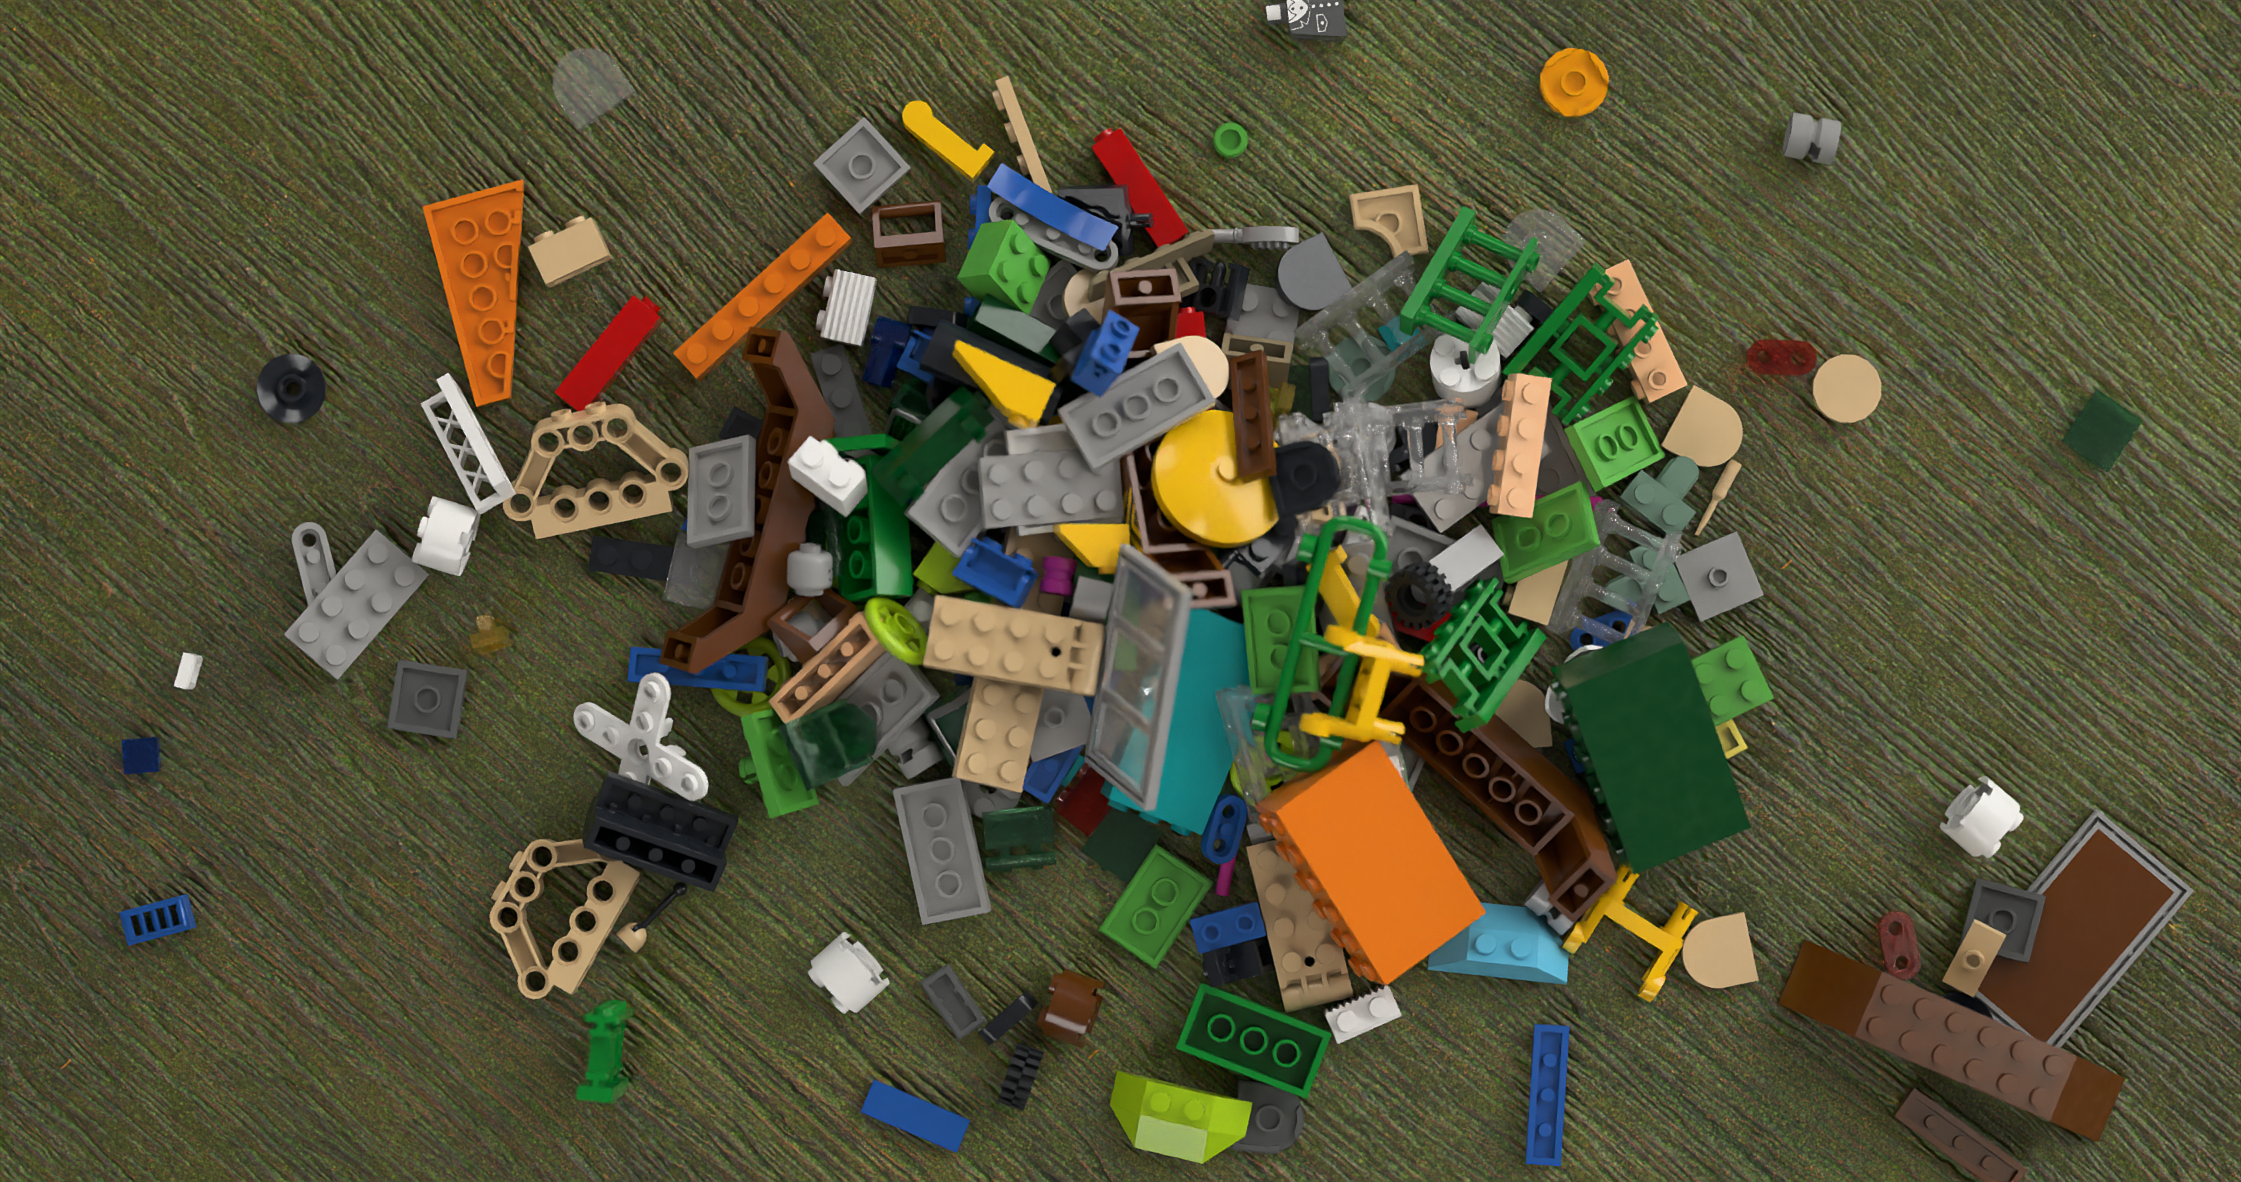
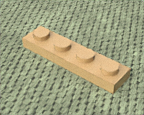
(1018, 132)

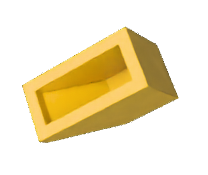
(1095, 543)

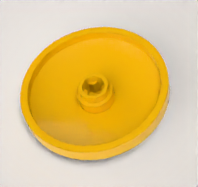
(1200, 485)

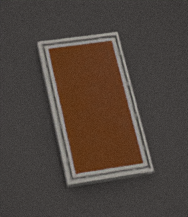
(2096, 919)

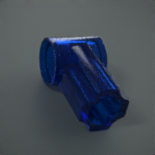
(888, 344)

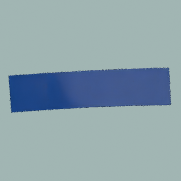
(1051, 208)

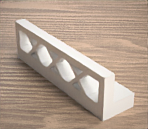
(474, 438)

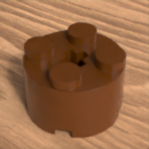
(1071, 1007)

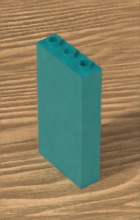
(1197, 743)

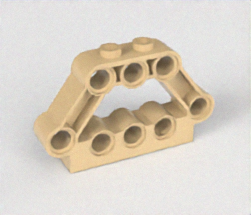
(634, 439)
(519, 937)

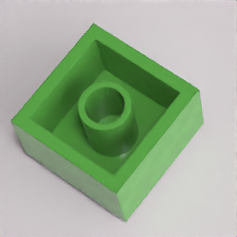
(1005, 265)
(1730, 680)

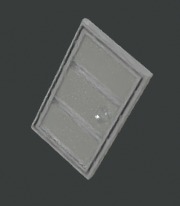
(1138, 676)

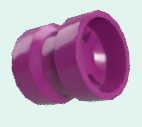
(1058, 576)

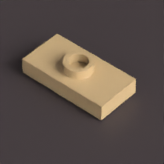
(1974, 958)

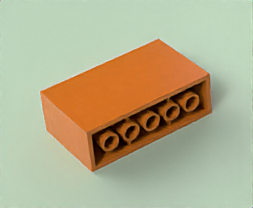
(1369, 861)

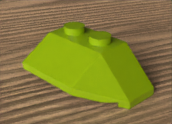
(1177, 1117)

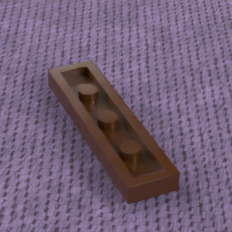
(1252, 416)
(1957, 1139)

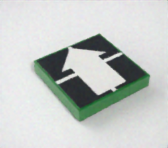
(860, 446)

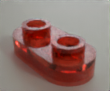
(1780, 357)
(1900, 944)

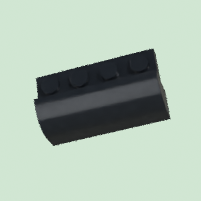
(943, 365)
(659, 831)

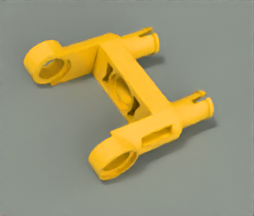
(1361, 718)
(1664, 938)

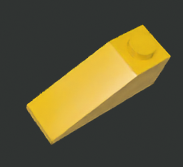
(1009, 388)

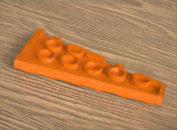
(479, 264)

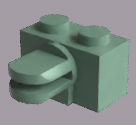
(1660, 499)
(1670, 593)

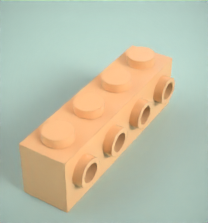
(1654, 365)
(1519, 446)
(829, 672)

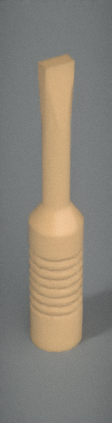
(1720, 491)

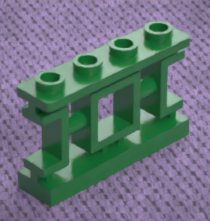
(1562, 327)
(1500, 668)
(605, 1054)

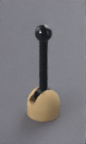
(635, 933)

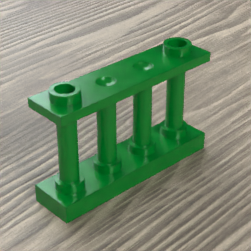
(1450, 258)

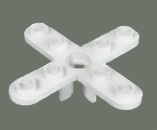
(647, 728)

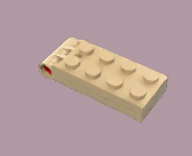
(1014, 646)
(1296, 933)

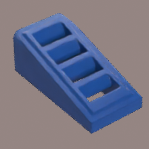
(184, 914)

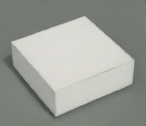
(188, 671)

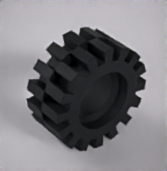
(1432, 588)
(1020, 1076)

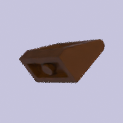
(908, 248)
(798, 642)

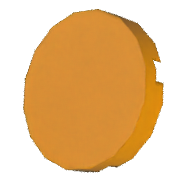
(1574, 82)

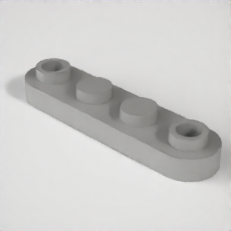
(1055, 241)
(313, 562)

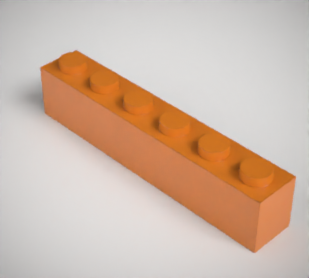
(763, 297)

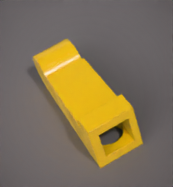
(945, 143)
(1341, 595)

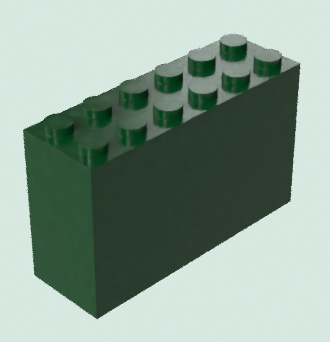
(1649, 748)

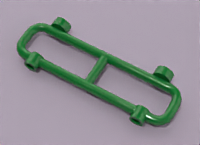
(1315, 551)

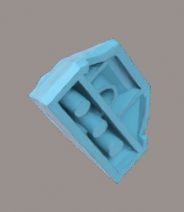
(1505, 944)

